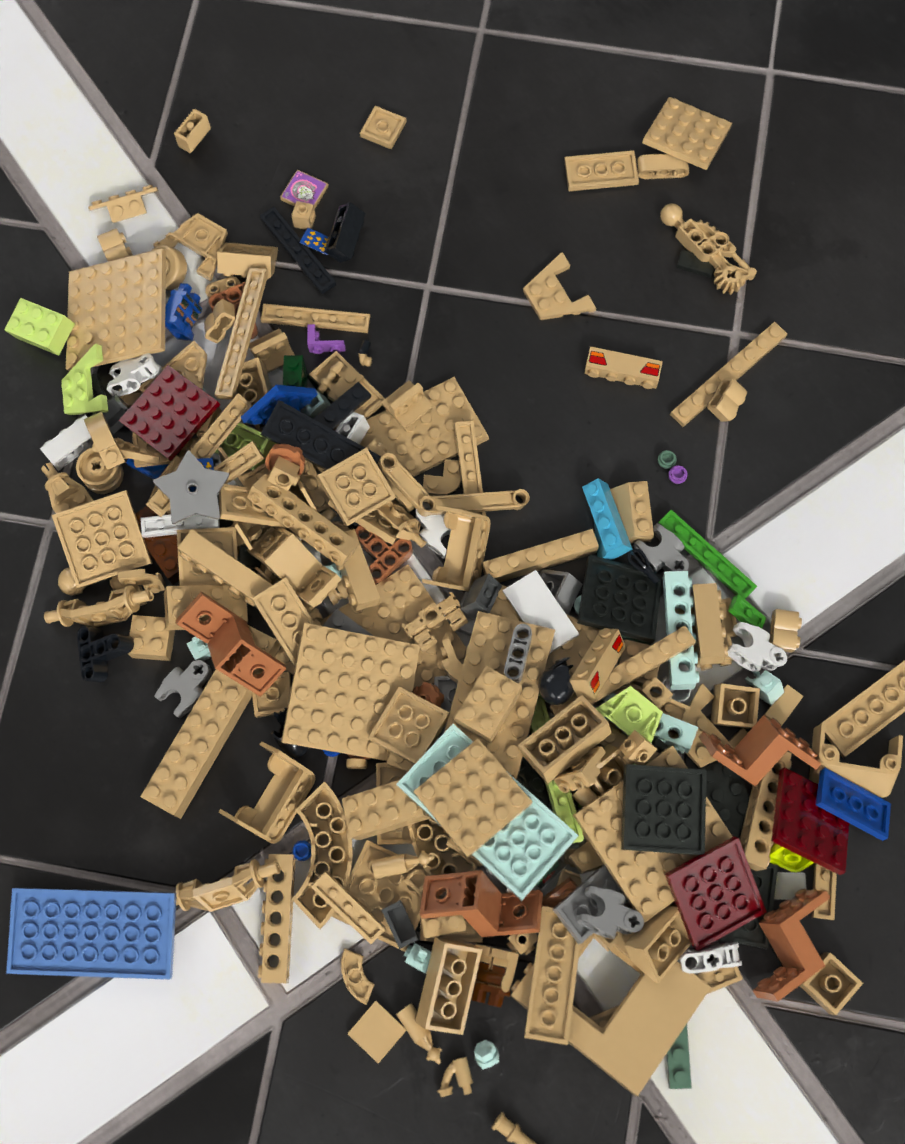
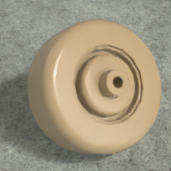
(175, 267)

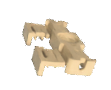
(418, 626)

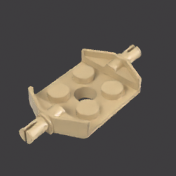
(402, 521)

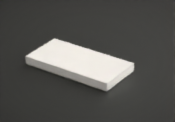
(539, 607)

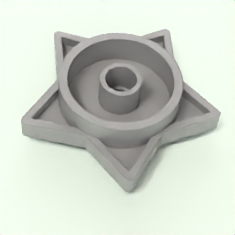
(187, 503)

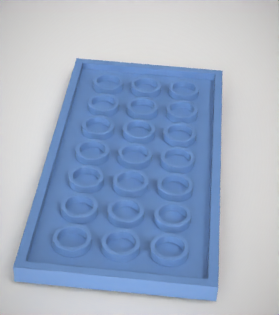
(91, 933)

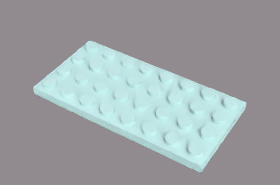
(524, 847)

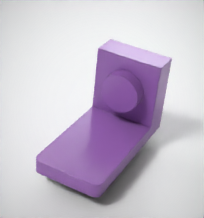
(318, 347)

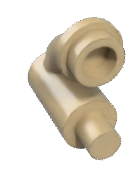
(463, 1075)

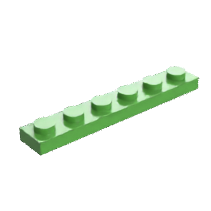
(708, 556)

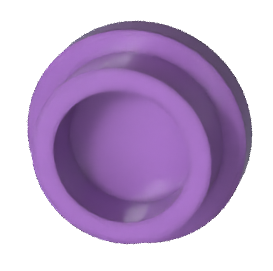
(678, 474)

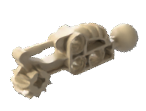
(726, 275)

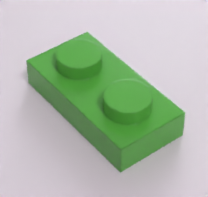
(746, 612)

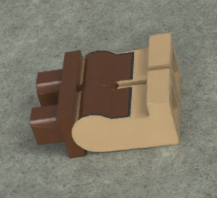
(494, 975)

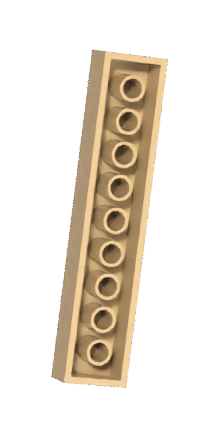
(202, 737)

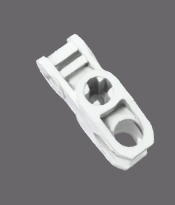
(132, 374)
(433, 531)
(757, 649)
(722, 956)

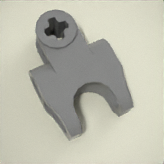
(666, 554)
(187, 684)
(611, 914)

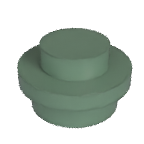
(667, 459)

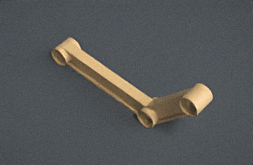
(469, 502)

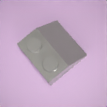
(562, 586)

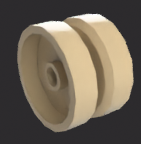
(95, 475)

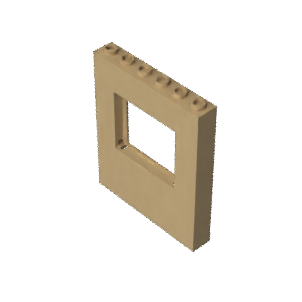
(641, 1025)

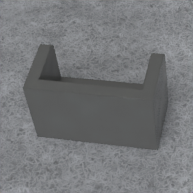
(116, 410)
(481, 596)
(400, 924)

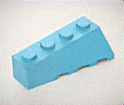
(607, 521)

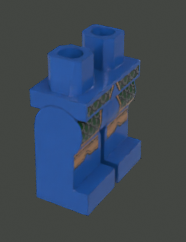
(182, 312)

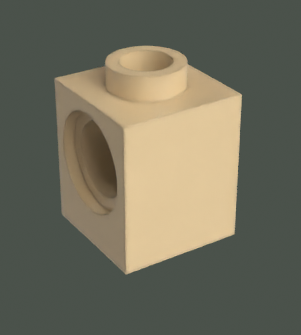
(303, 215)
(284, 474)
(659, 701)

